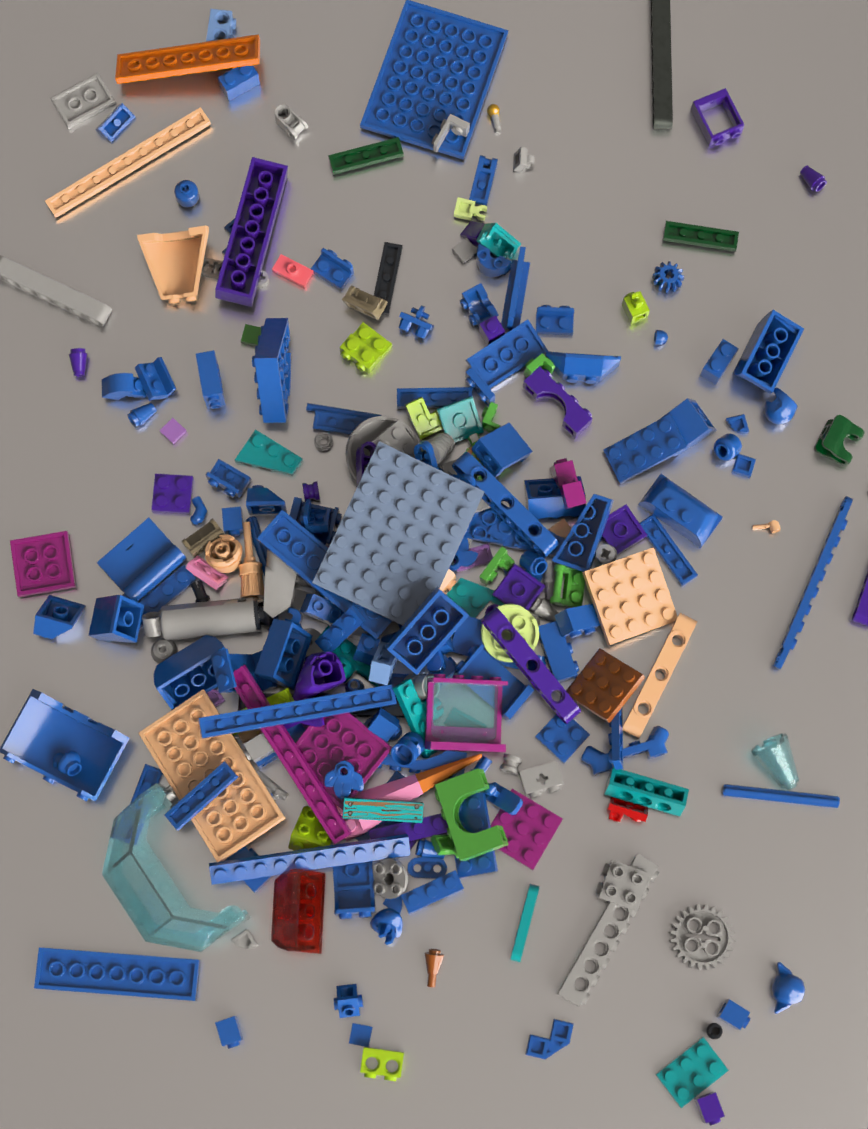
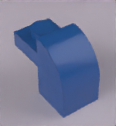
(121, 385)

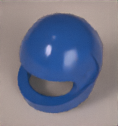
(781, 409)

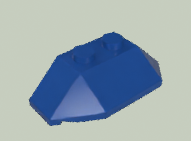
(583, 367)

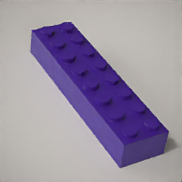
(251, 232)

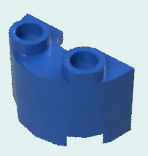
(489, 265)
(477, 305)

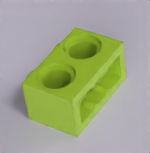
(382, 1057)

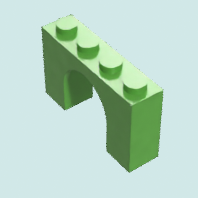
(451, 795)

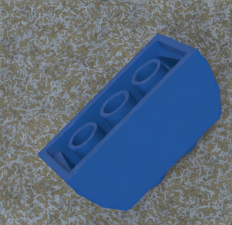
(768, 351)
(680, 510)
(187, 671)

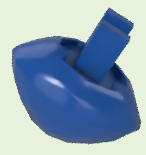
(387, 924)

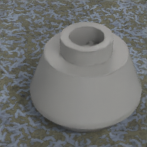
(160, 654)

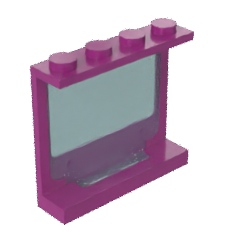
(464, 713)

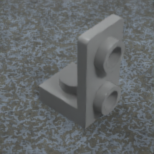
(453, 123)

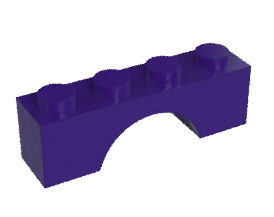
(542, 385)

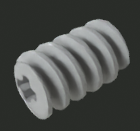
(442, 446)

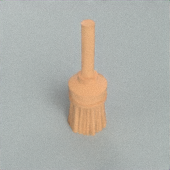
(250, 569)

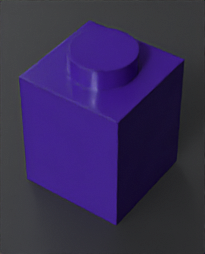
(491, 330)
(709, 1108)

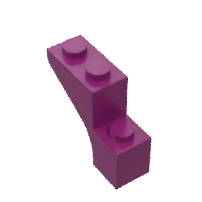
(567, 482)

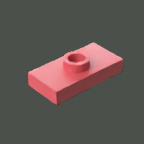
(292, 270)

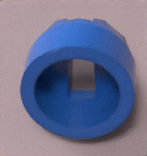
(660, 337)

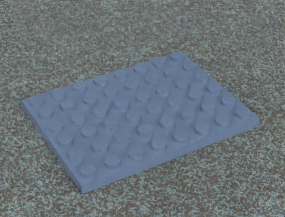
(397, 535)

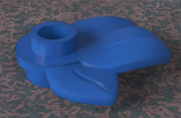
(463, 556)
(344, 782)

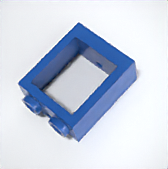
(210, 379)

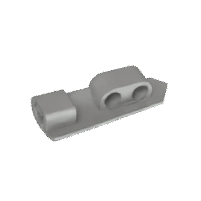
(278, 585)

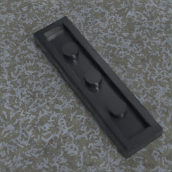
(388, 273)

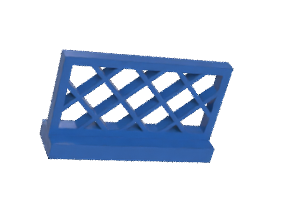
(515, 292)

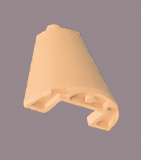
(176, 261)

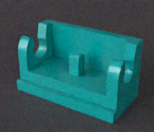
(498, 241)

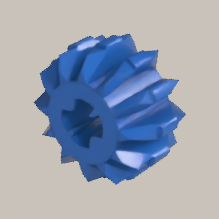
(674, 279)

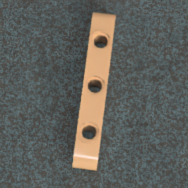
(654, 687)

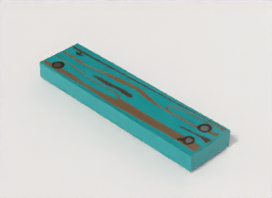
(383, 810)

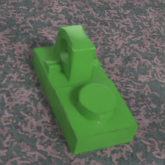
(500, 560)

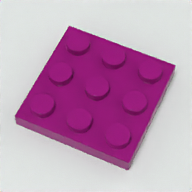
(42, 564)
(527, 831)

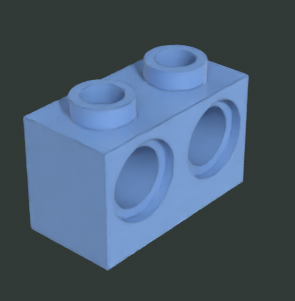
(218, 30)
(382, 665)

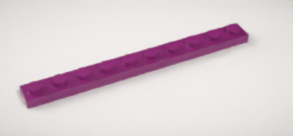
(293, 761)

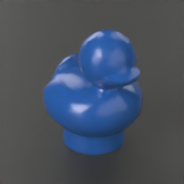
(67, 763)

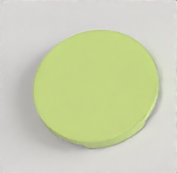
(522, 621)

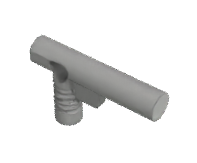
(272, 786)

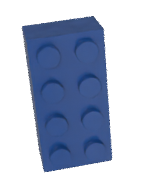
(426, 630)

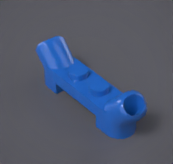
(653, 747)

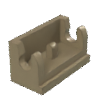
(364, 302)
(197, 541)

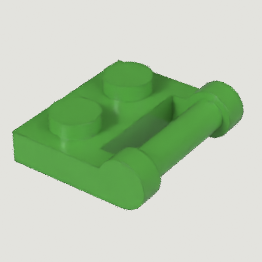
(573, 587)

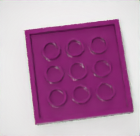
(338, 740)

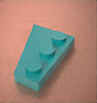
(268, 454)

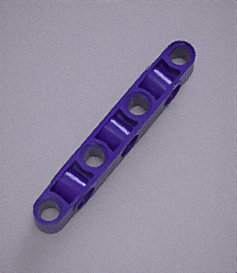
(541, 677)

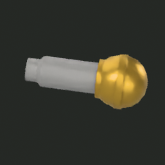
(493, 111)

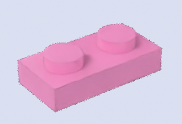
(206, 573)

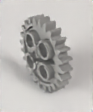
(700, 955)

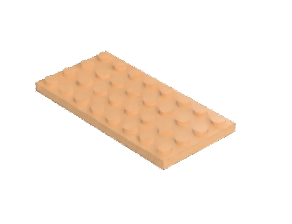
(185, 759)

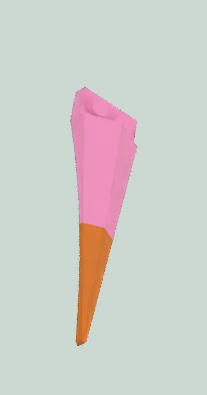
(404, 790)

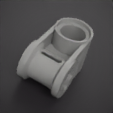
(292, 123)

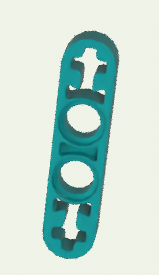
(524, 923)

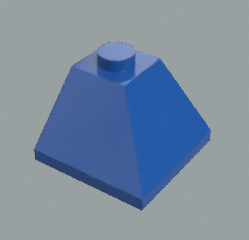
(263, 501)
(56, 617)

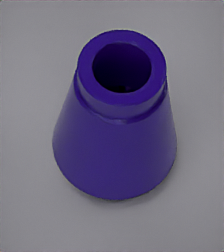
(814, 179)
(78, 361)

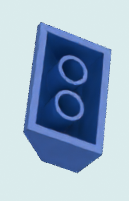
(546, 501)
(283, 653)

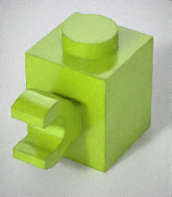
(635, 306)

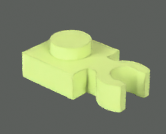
(466, 209)

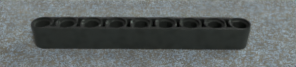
(661, 64)

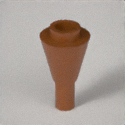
(433, 963)

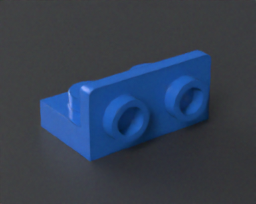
(333, 269)
(554, 320)
(155, 379)

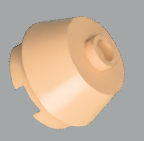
(224, 553)

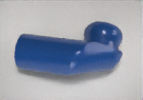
(200, 512)

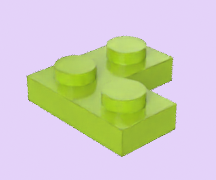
(423, 421)

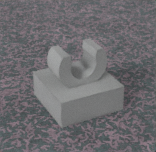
(522, 160)

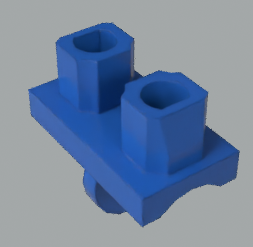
(407, 320)

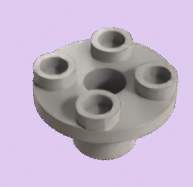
(389, 878)

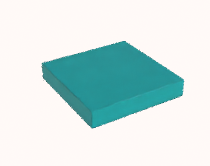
(460, 419)

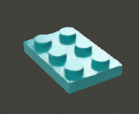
(692, 1072)

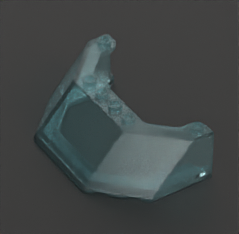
(149, 891)

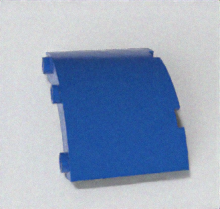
(49, 729)

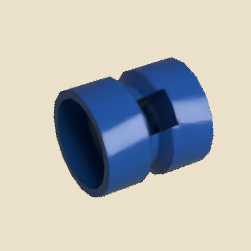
(407, 749)

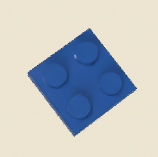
(562, 738)

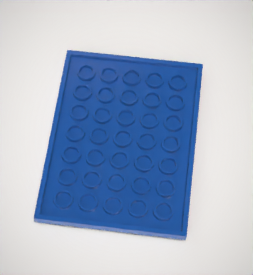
(433, 70)

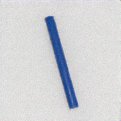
(312, 407)

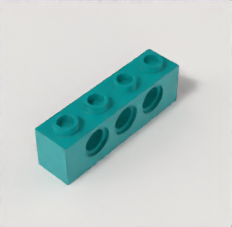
(646, 791)

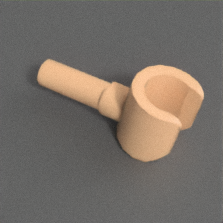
(773, 526)

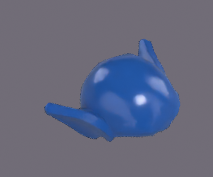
(786, 988)

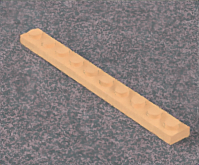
(127, 162)

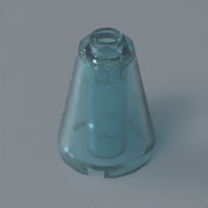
(778, 760)

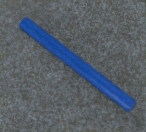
(781, 795)

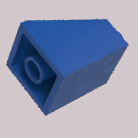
(691, 422)
(116, 619)

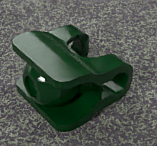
(832, 437)

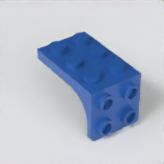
(354, 890)

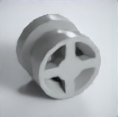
(610, 553)
(510, 764)

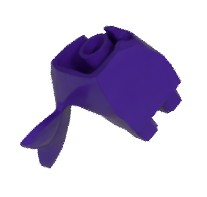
(319, 674)

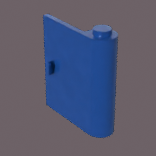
(141, 560)

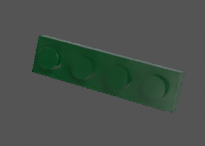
(366, 155)
(700, 236)

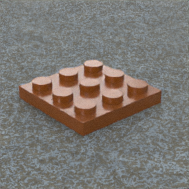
(605, 685)

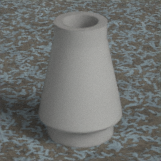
(543, 609)

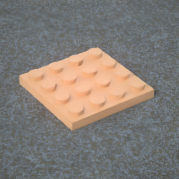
(630, 596)

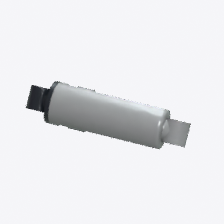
(207, 618)

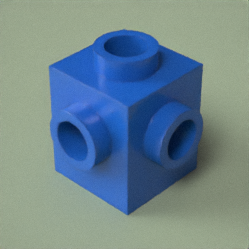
(348, 1001)

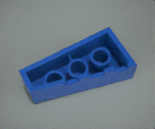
(585, 536)

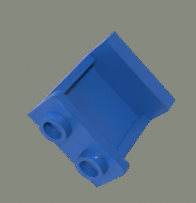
(501, 449)
(325, 538)

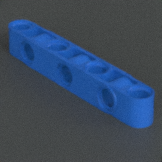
(516, 515)

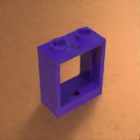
(711, 101)

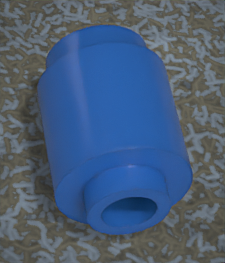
(533, 563)

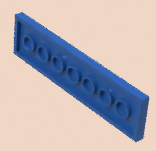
(304, 556)
(117, 974)

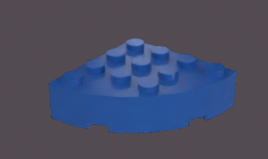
(273, 370)

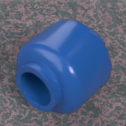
(186, 193)
(727, 447)

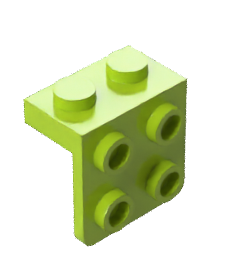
(308, 832)

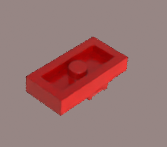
(620, 807)

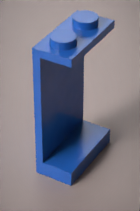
(225, 664)
(483, 664)

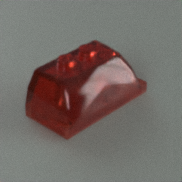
(298, 911)

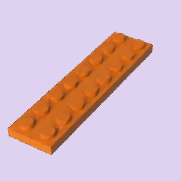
(188, 59)

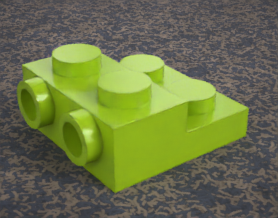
(365, 348)

